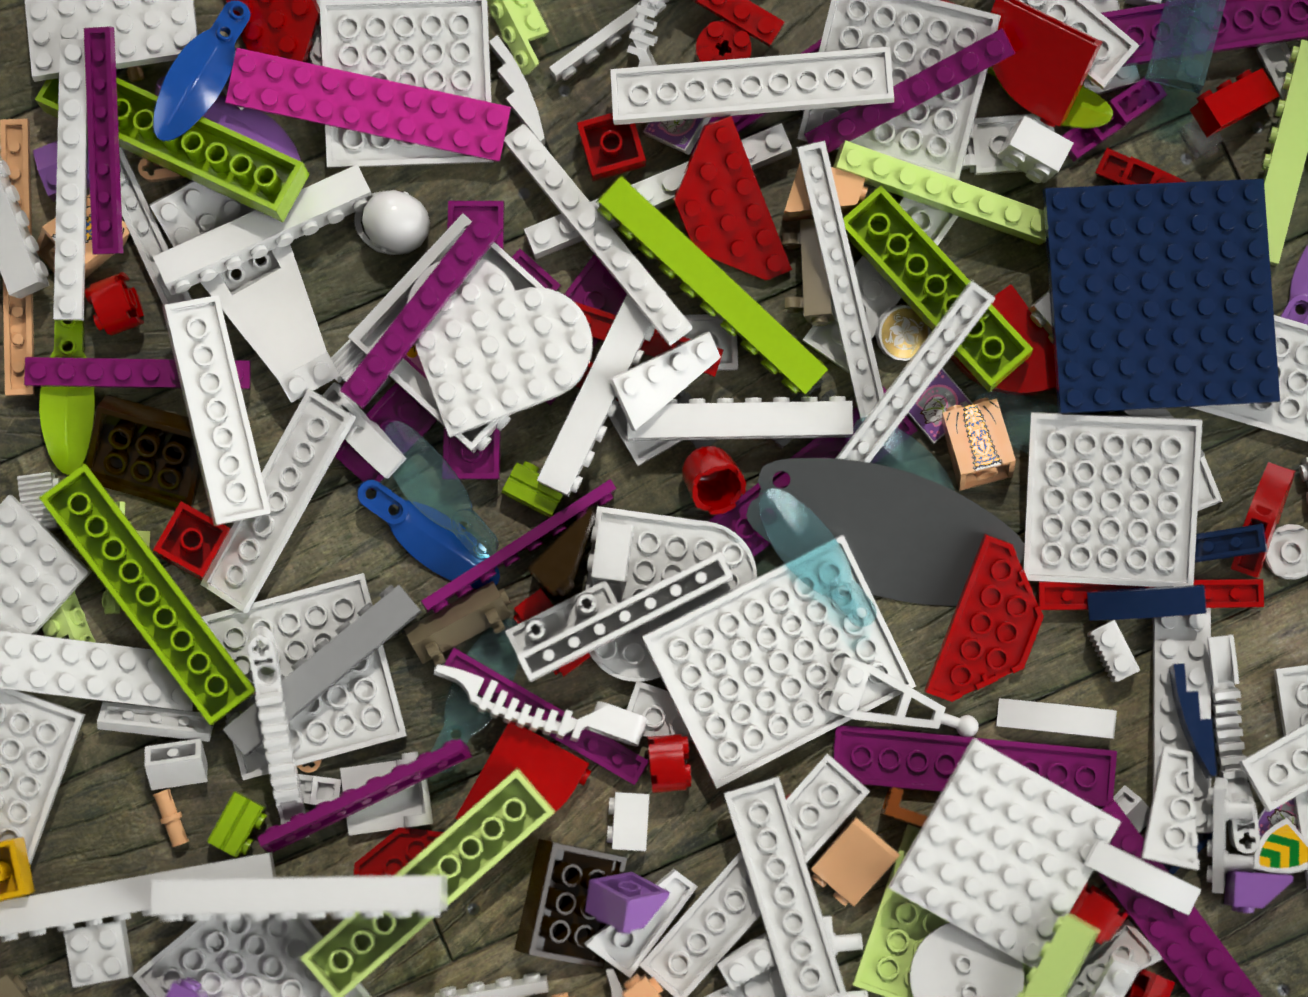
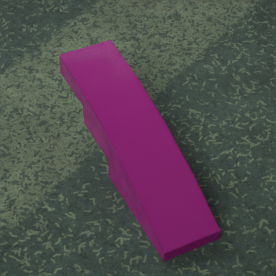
(1125, 108)

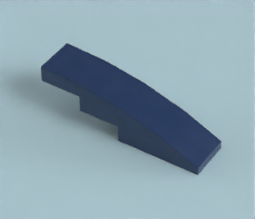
(1146, 602)
(1196, 730)

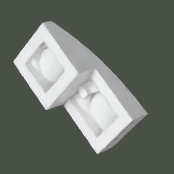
(319, 789)

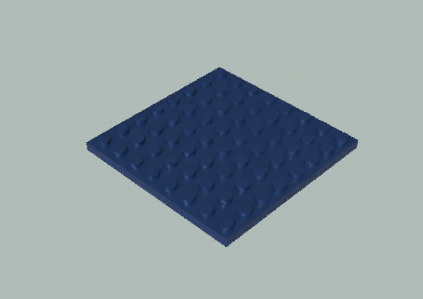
(1161, 295)

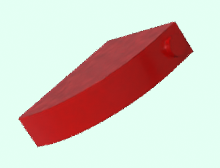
(1047, 61)
(1038, 371)
(544, 764)

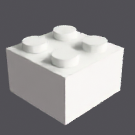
(1034, 150)
(98, 953)

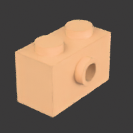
(642, 987)

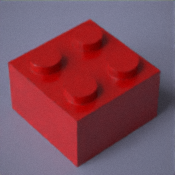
(610, 147)
(190, 541)

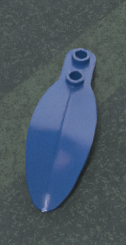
(198, 74)
(421, 537)

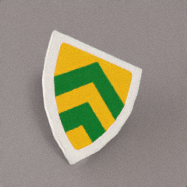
(1282, 850)

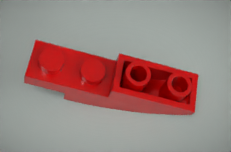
(1130, 171)
(1266, 510)

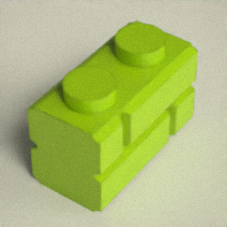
(525, 489)
(237, 824)

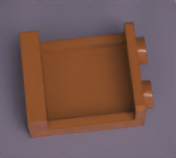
(892, 809)

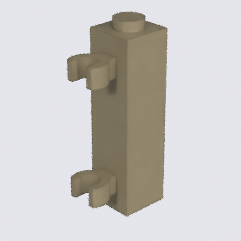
(816, 297)
(459, 622)

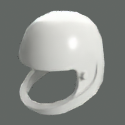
(393, 222)

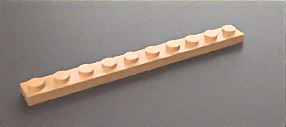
(16, 311)

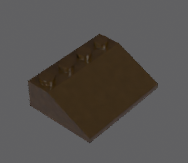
(144, 452)
(561, 562)
(556, 901)

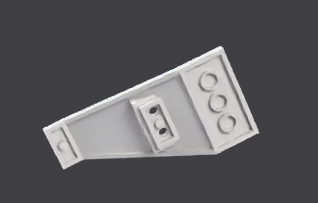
(267, 298)

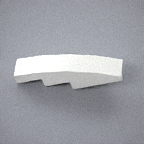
(521, 99)
(1056, 718)
(1142, 876)

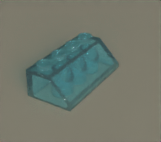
(1185, 43)

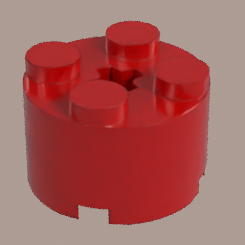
(720, 35)
(115, 304)
(667, 763)
(1099, 911)

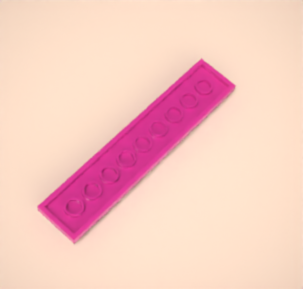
(367, 105)

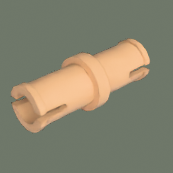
(171, 817)

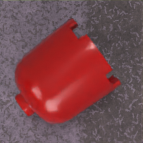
(713, 479)

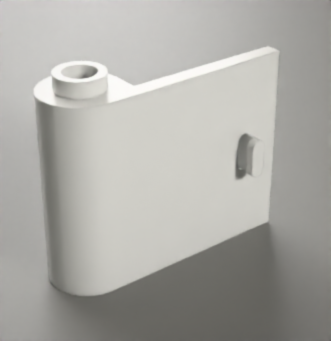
(404, 809)

